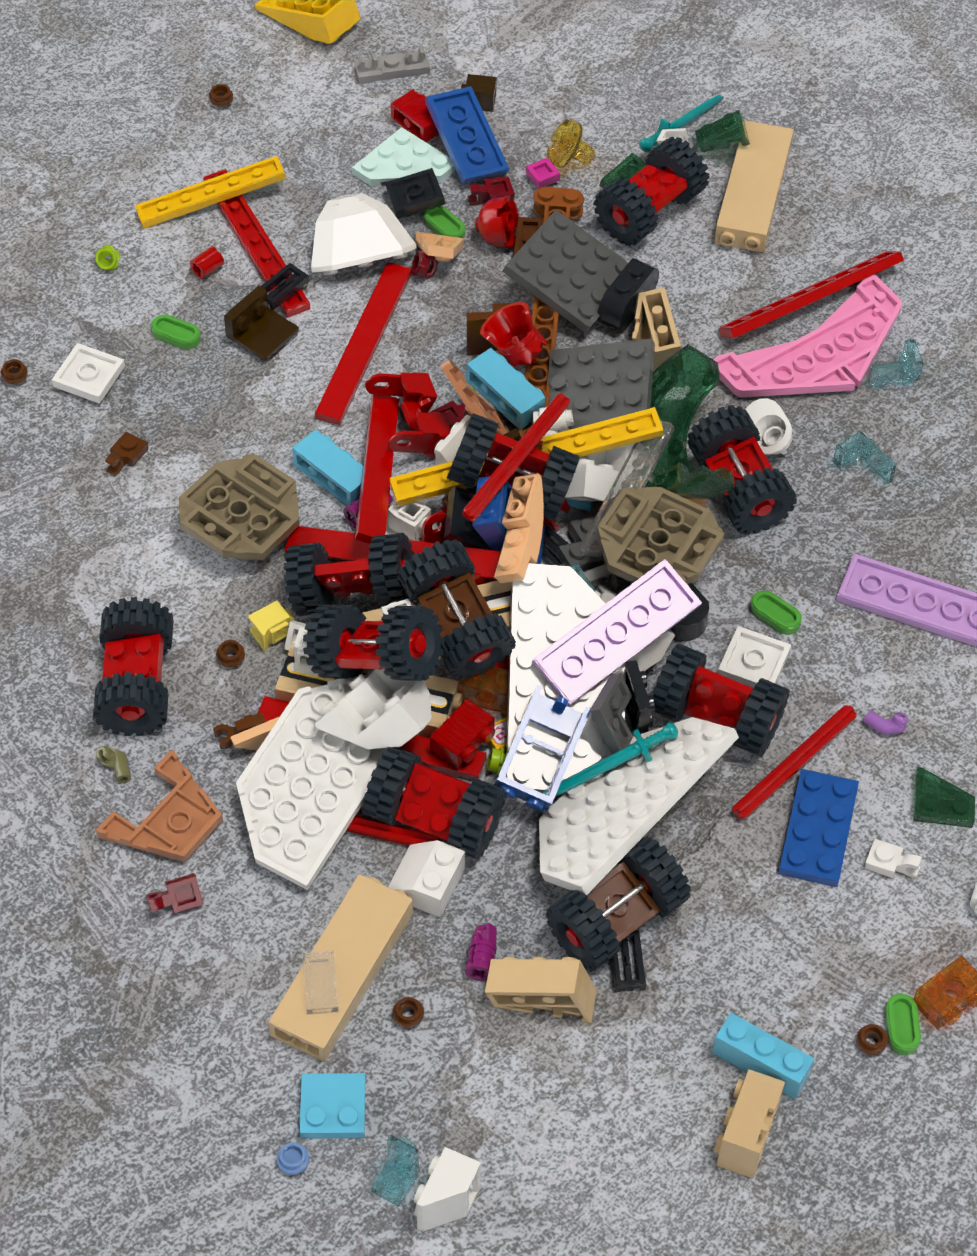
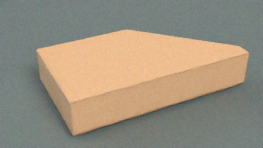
(253, 737)

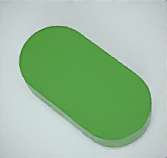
(443, 222)
(175, 331)
(776, 612)
(902, 1024)

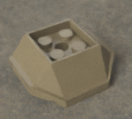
(241, 508)
(656, 526)

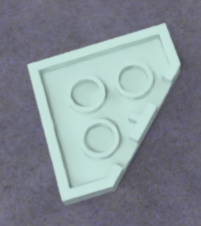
(402, 156)

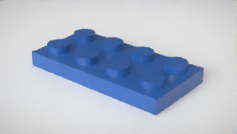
(466, 135)
(818, 827)

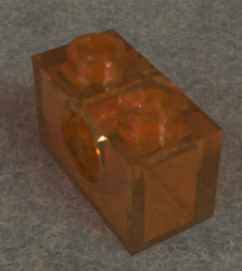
(487, 690)
(939, 1007)

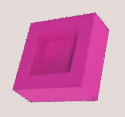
(542, 173)

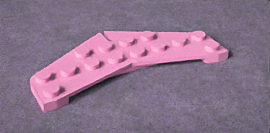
(825, 359)

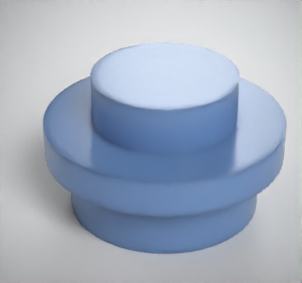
(293, 1158)

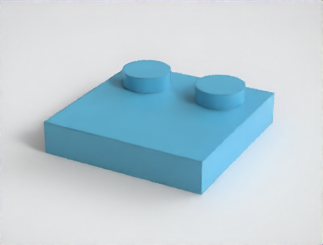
(332, 1105)

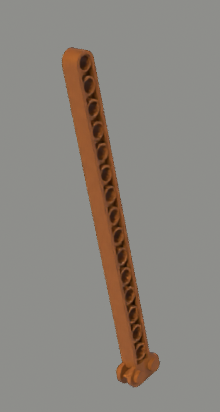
(544, 318)

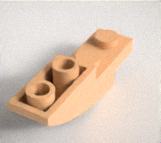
(524, 528)

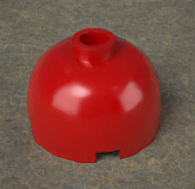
(498, 222)

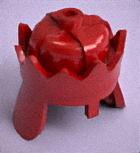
(514, 334)

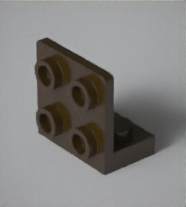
(257, 326)

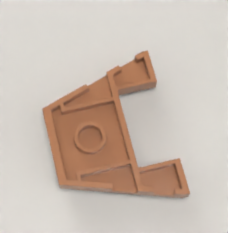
(474, 402)
(176, 824)

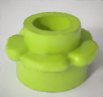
(101, 257)
(495, 760)

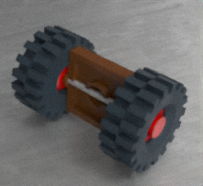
(471, 633)
(627, 897)

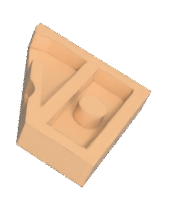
(440, 246)

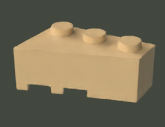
(656, 322)
(541, 984)
(748, 1123)

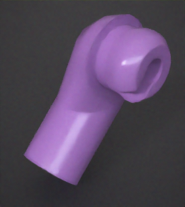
(886, 726)

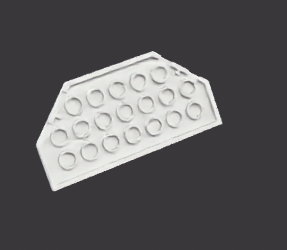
(541, 612)
(303, 787)
(609, 814)

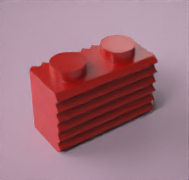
(414, 115)
(462, 734)

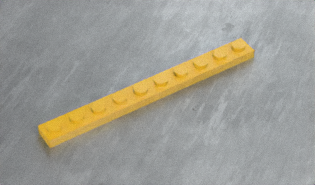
(579, 441)

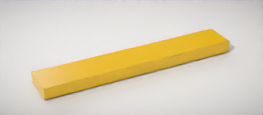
(210, 192)

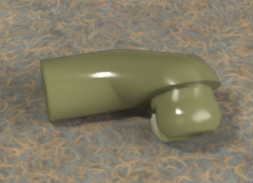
(116, 760)

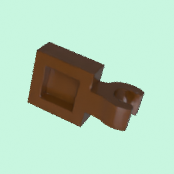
(127, 450)
(241, 725)

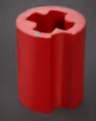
(206, 262)

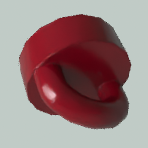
(421, 265)

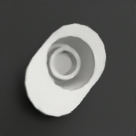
(772, 425)

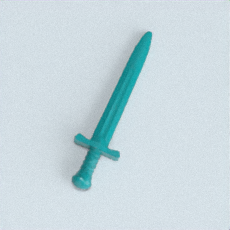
(647, 143)
(638, 747)

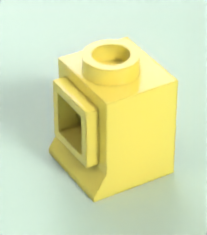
(270, 624)

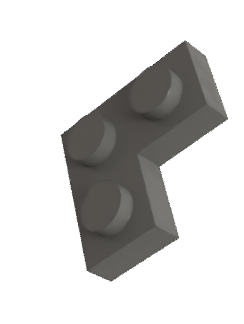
(572, 553)
(608, 713)

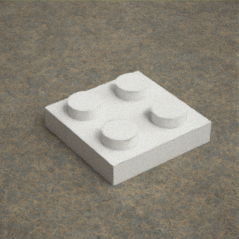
(88, 373)
(753, 657)

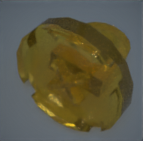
(569, 145)

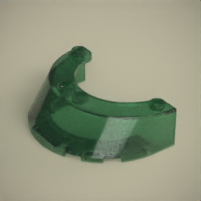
(677, 392)

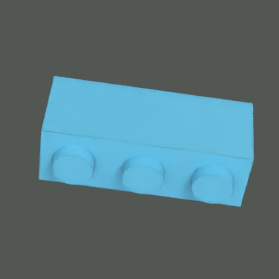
(504, 388)
(329, 466)
(759, 1051)

